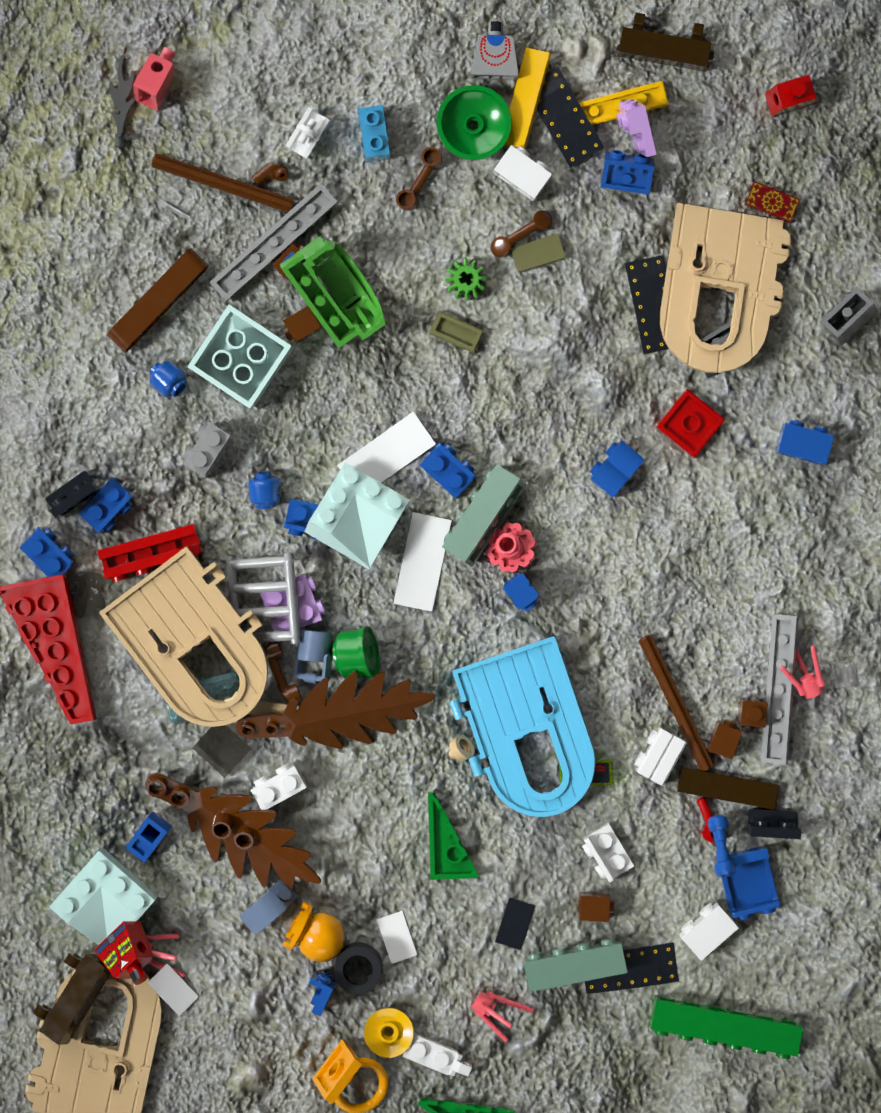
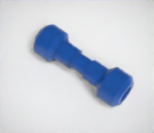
(724, 866)

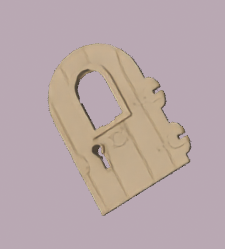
(736, 256)
(84, 1073)

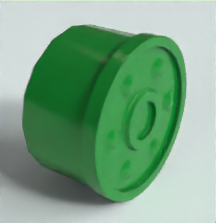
(357, 651)

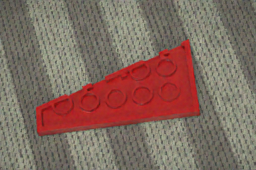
(51, 634)

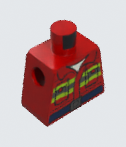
(791, 96)
(126, 952)

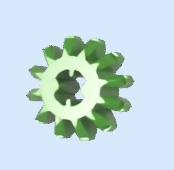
(464, 288)

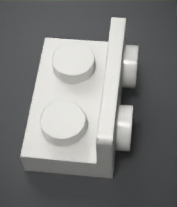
(608, 852)

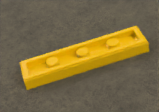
(527, 96)
(606, 107)

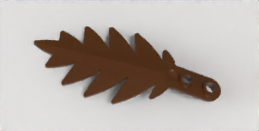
(342, 714)
(240, 830)

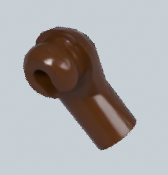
(270, 171)

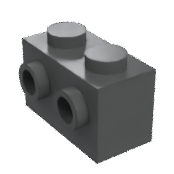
(848, 316)

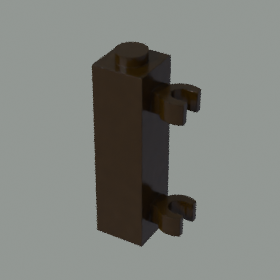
(665, 48)
(75, 999)

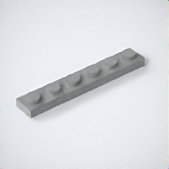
(273, 242)
(780, 689)

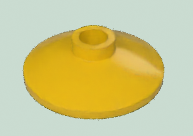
(388, 1045)

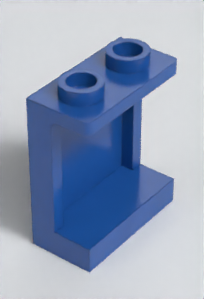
(752, 884)

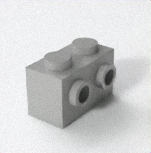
(207, 449)

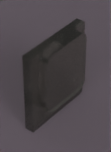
(222, 749)

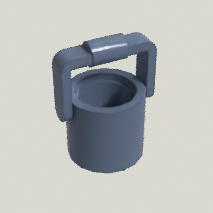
(314, 647)

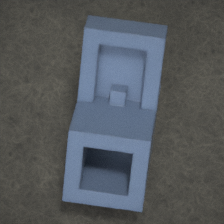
(268, 907)

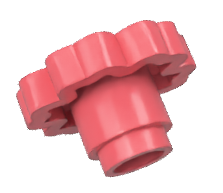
(512, 548)

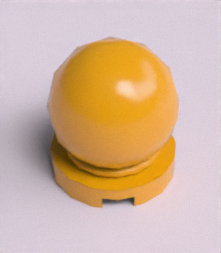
(316, 935)

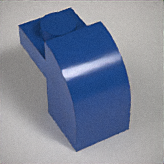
(148, 836)

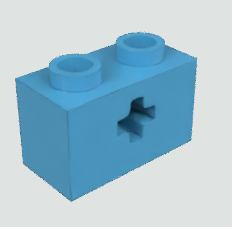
(374, 133)

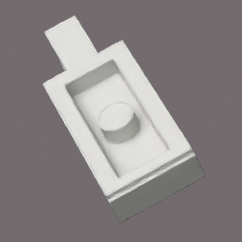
(436, 1056)

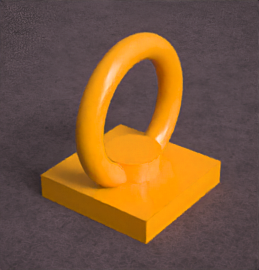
(338, 1073)

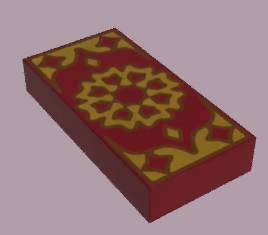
(772, 202)

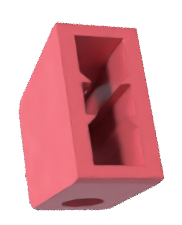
(154, 79)

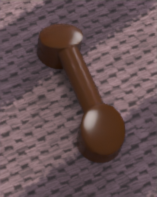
(432, 159)
(501, 245)
(273, 653)

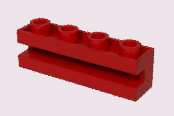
(148, 552)

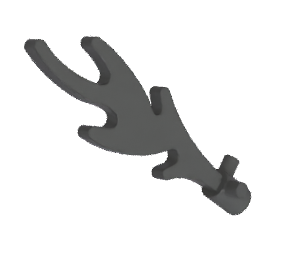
(119, 98)

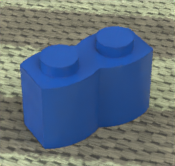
(616, 468)

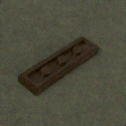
(727, 788)

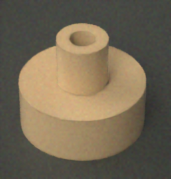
(461, 748)

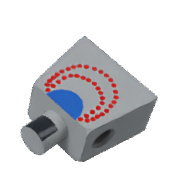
(494, 55)

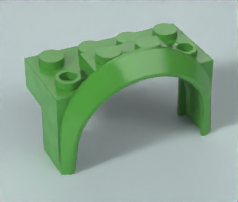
(344, 283)

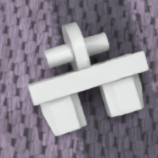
(307, 133)

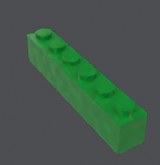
(725, 1026)

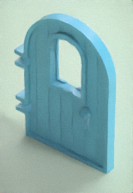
(510, 705)

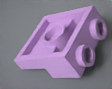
(635, 121)
(309, 609)

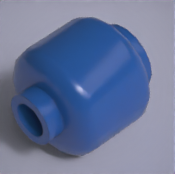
(168, 379)
(264, 490)

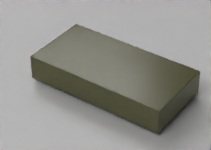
(538, 253)
(456, 332)

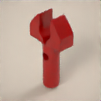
(706, 813)

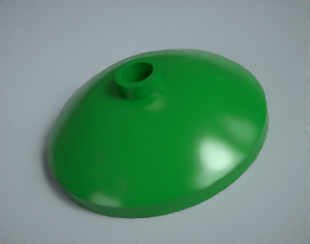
(476, 105)

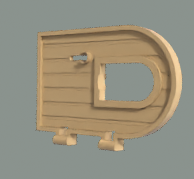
(182, 614)

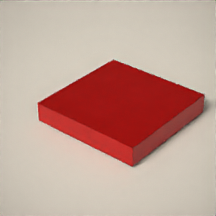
(690, 423)

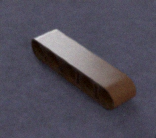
(157, 300)

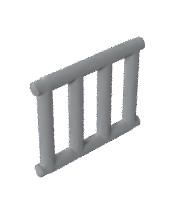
(288, 585)

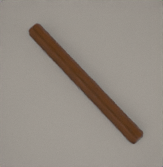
(222, 183)
(676, 703)

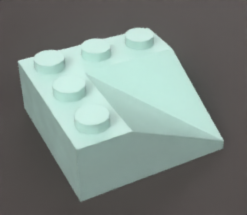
(240, 357)
(356, 515)
(103, 898)

